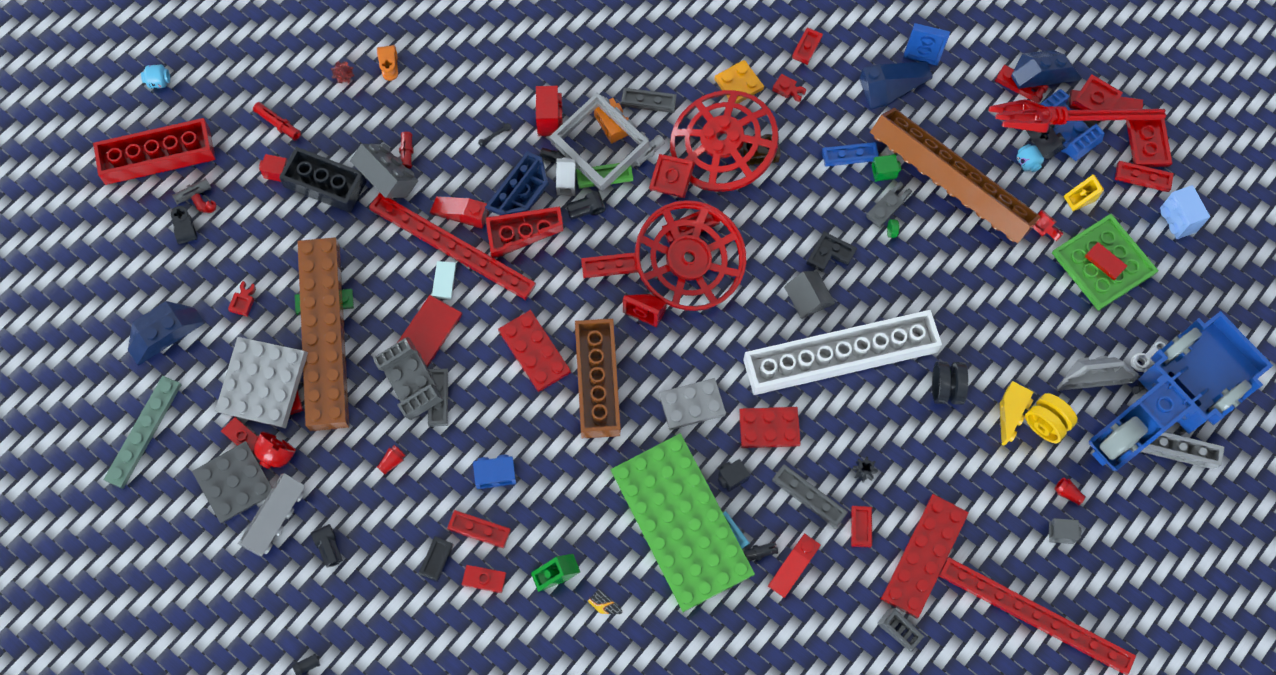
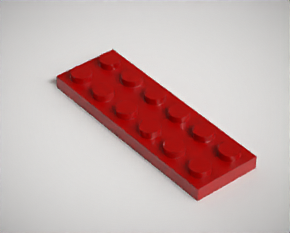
(924, 556)

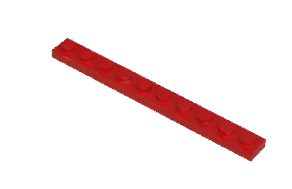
(453, 246)
(1038, 616)

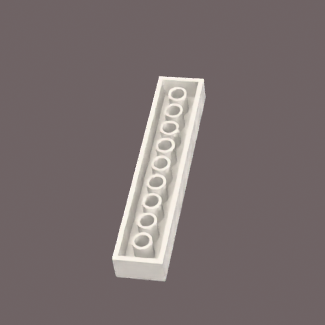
(842, 352)

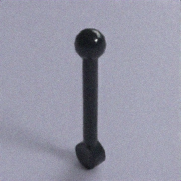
(507, 127)

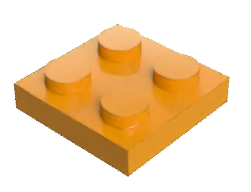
(739, 78)

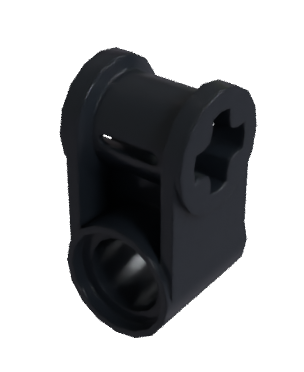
(183, 227)

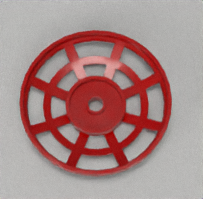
(728, 146)
(697, 248)

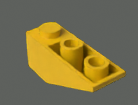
(1012, 406)

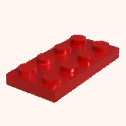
(534, 351)

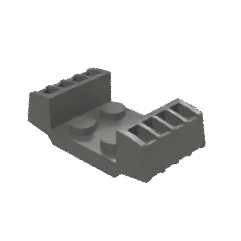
(409, 378)

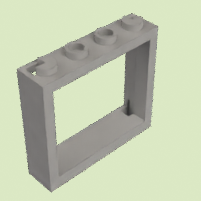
(617, 116)

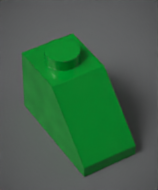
(555, 572)

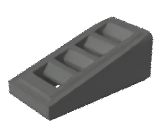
(896, 634)

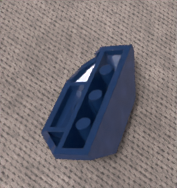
(1043, 69)
(521, 187)
(161, 329)

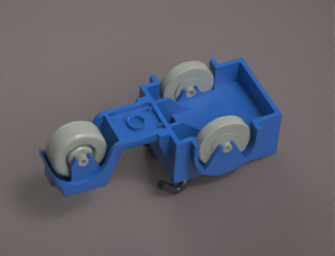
(1192, 381)

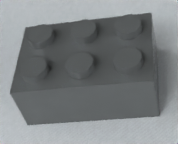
(384, 170)

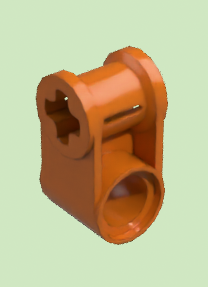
(388, 62)

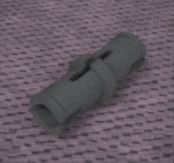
(179, 196)

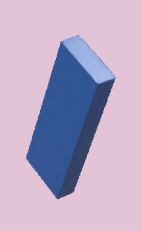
(849, 154)

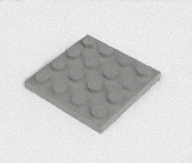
(261, 382)

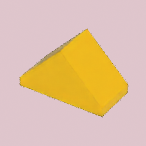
(1084, 193)

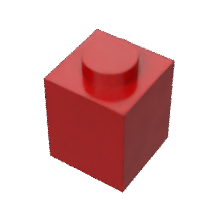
(272, 167)

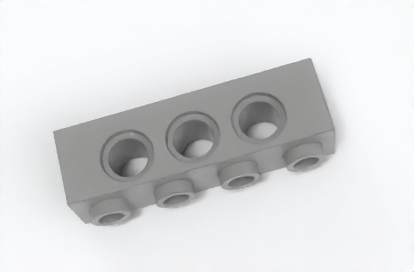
(1186, 450)

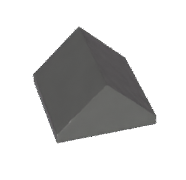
(808, 293)

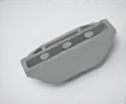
(1097, 373)

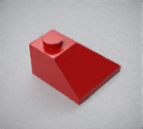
(645, 308)

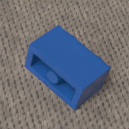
(494, 472)

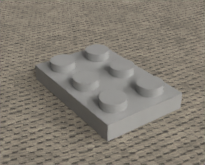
(692, 404)

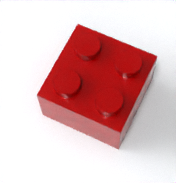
(548, 110)

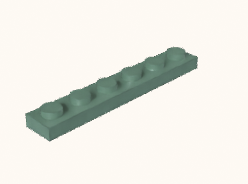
(142, 432)

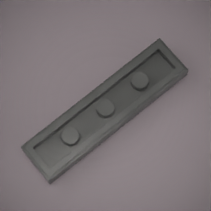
(809, 496)

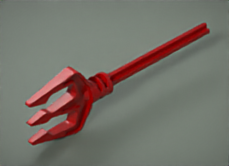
(1036, 117)

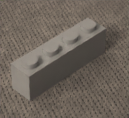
(271, 515)

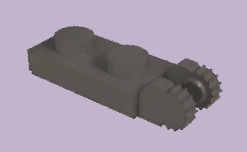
(887, 205)

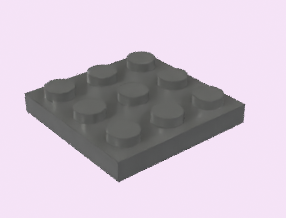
(233, 482)

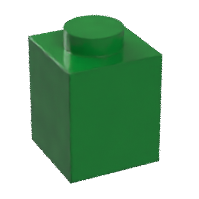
(885, 167)

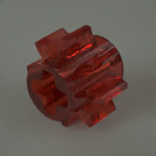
(342, 72)

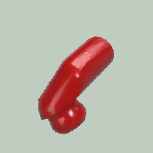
(206, 207)

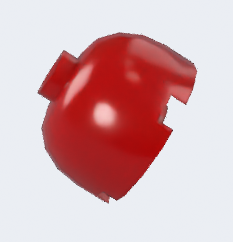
(272, 451)

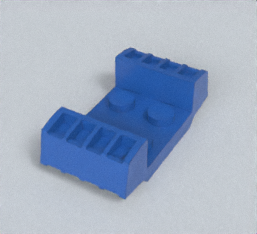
(1077, 135)

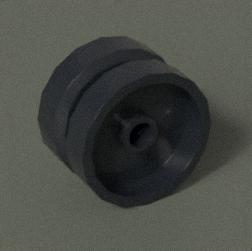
(949, 382)

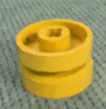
(1051, 418)

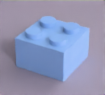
(1184, 212)

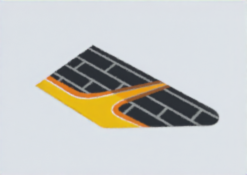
(604, 604)

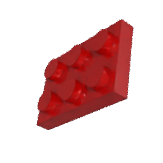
(1149, 143)
(769, 427)

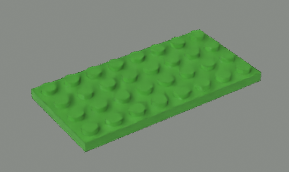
(682, 522)

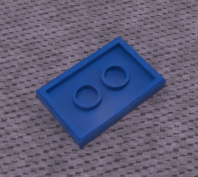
(926, 44)

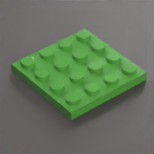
(1090, 279)

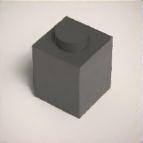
(1064, 531)

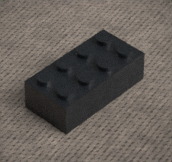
(323, 179)

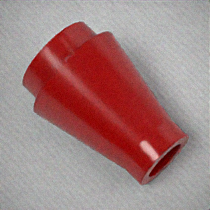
(391, 459)
(1067, 489)

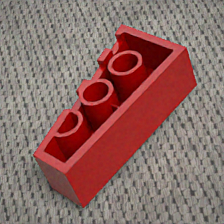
(521, 229)

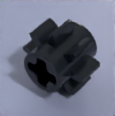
(866, 474)

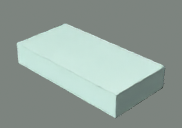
(444, 280)

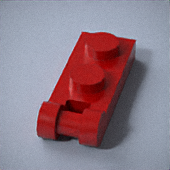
(1005, 79)

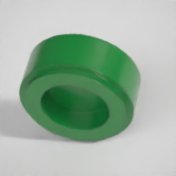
(893, 228)

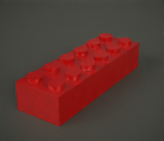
(154, 151)

